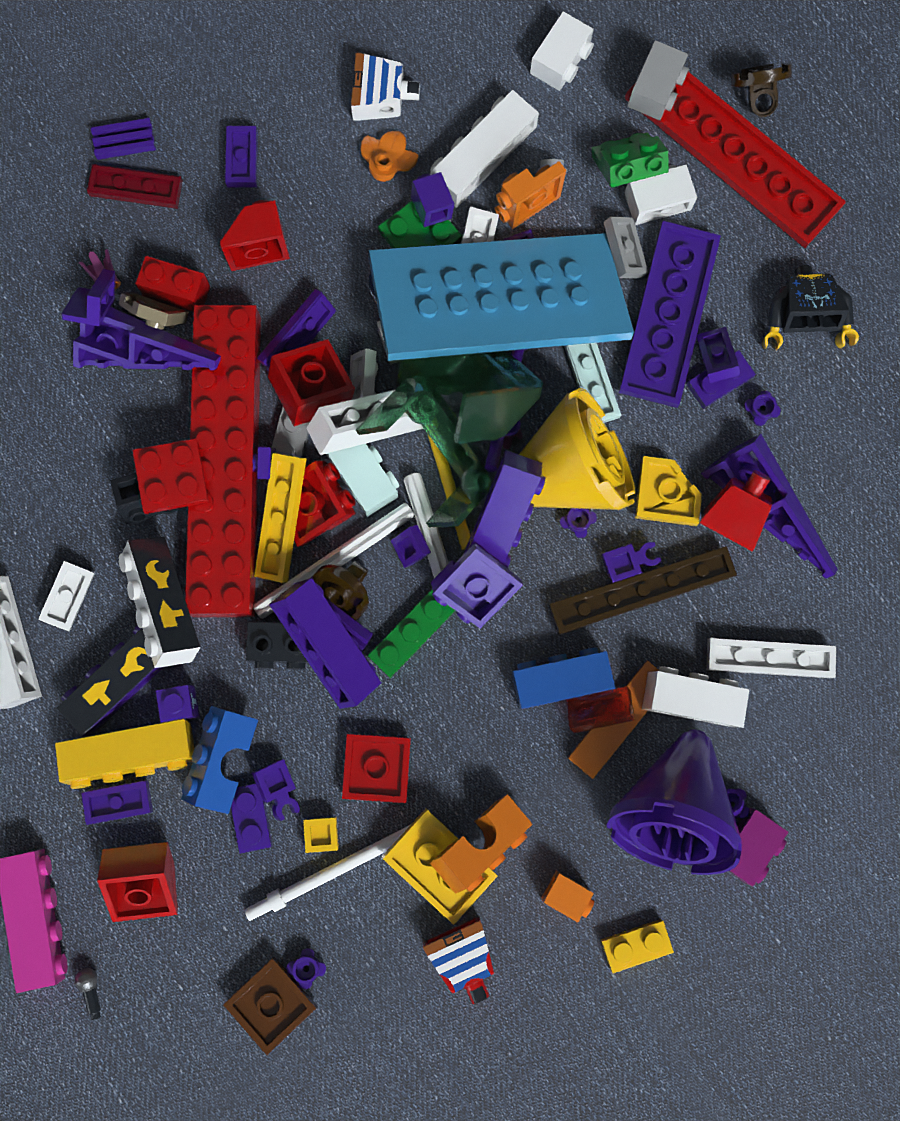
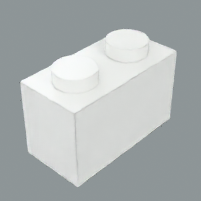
(561, 51)
(661, 195)

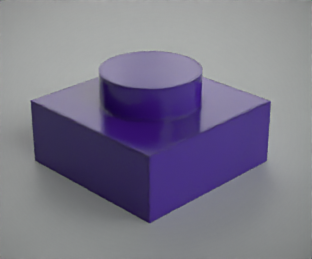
(262, 462)
(410, 546)

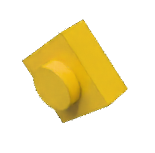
(321, 834)

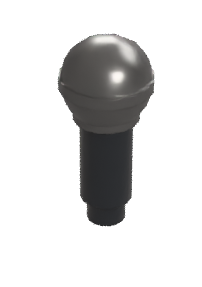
(86, 982)

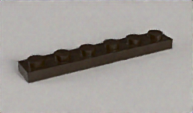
(642, 590)

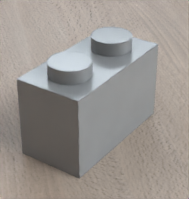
(658, 79)

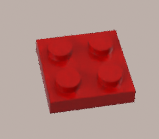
(170, 476)
(376, 768)

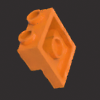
(527, 195)

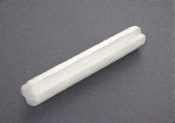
(423, 512)

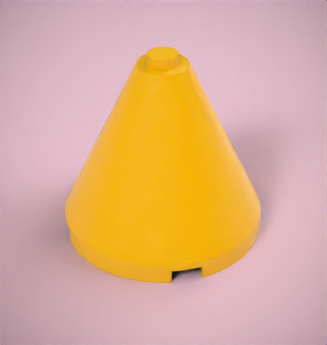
(580, 458)

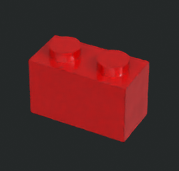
(172, 284)

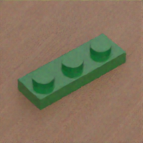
(410, 634)

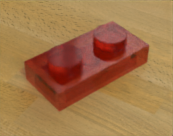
(600, 709)

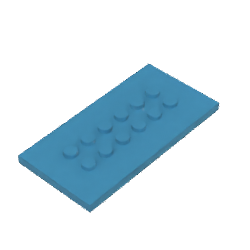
(498, 296)

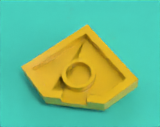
(666, 493)

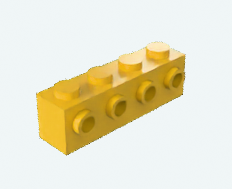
(125, 752)

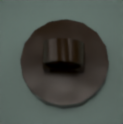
(760, 81)
(344, 587)

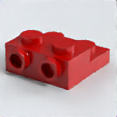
(321, 502)

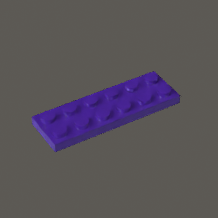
(670, 314)

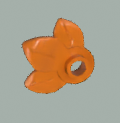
(387, 155)

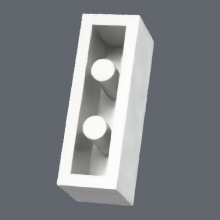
(695, 697)

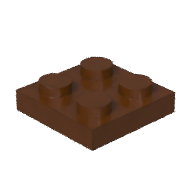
(270, 1005)

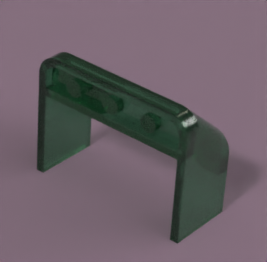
(493, 387)
(427, 407)

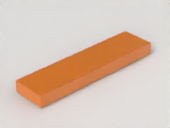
(602, 742)

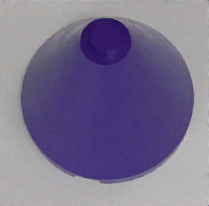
(680, 811)

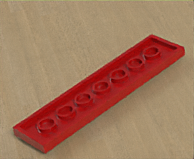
(748, 161)

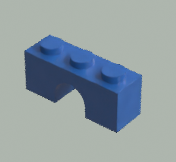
(205, 784)

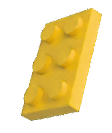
(411, 860)

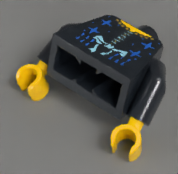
(811, 305)

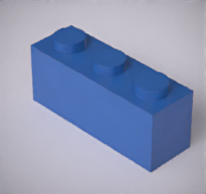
(562, 678)

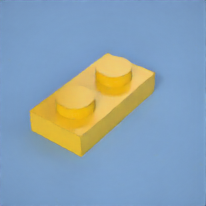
(637, 946)

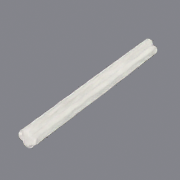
(343, 553)

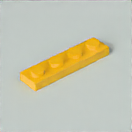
(280, 517)

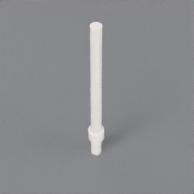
(277, 899)

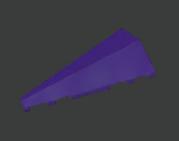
(134, 345)
(787, 517)

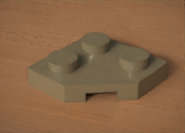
(155, 312)

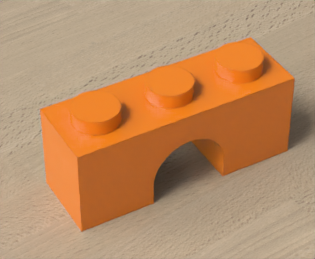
(463, 864)

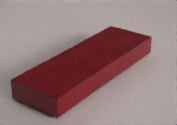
(134, 186)

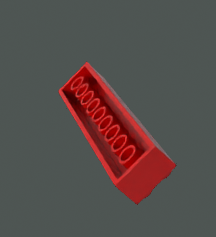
(227, 431)

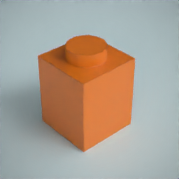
(568, 897)

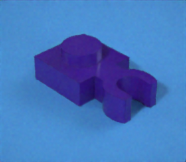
(625, 562)
(274, 784)

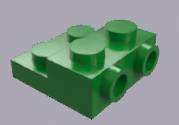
(631, 159)

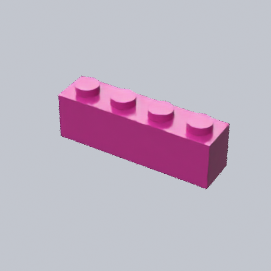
(31, 921)

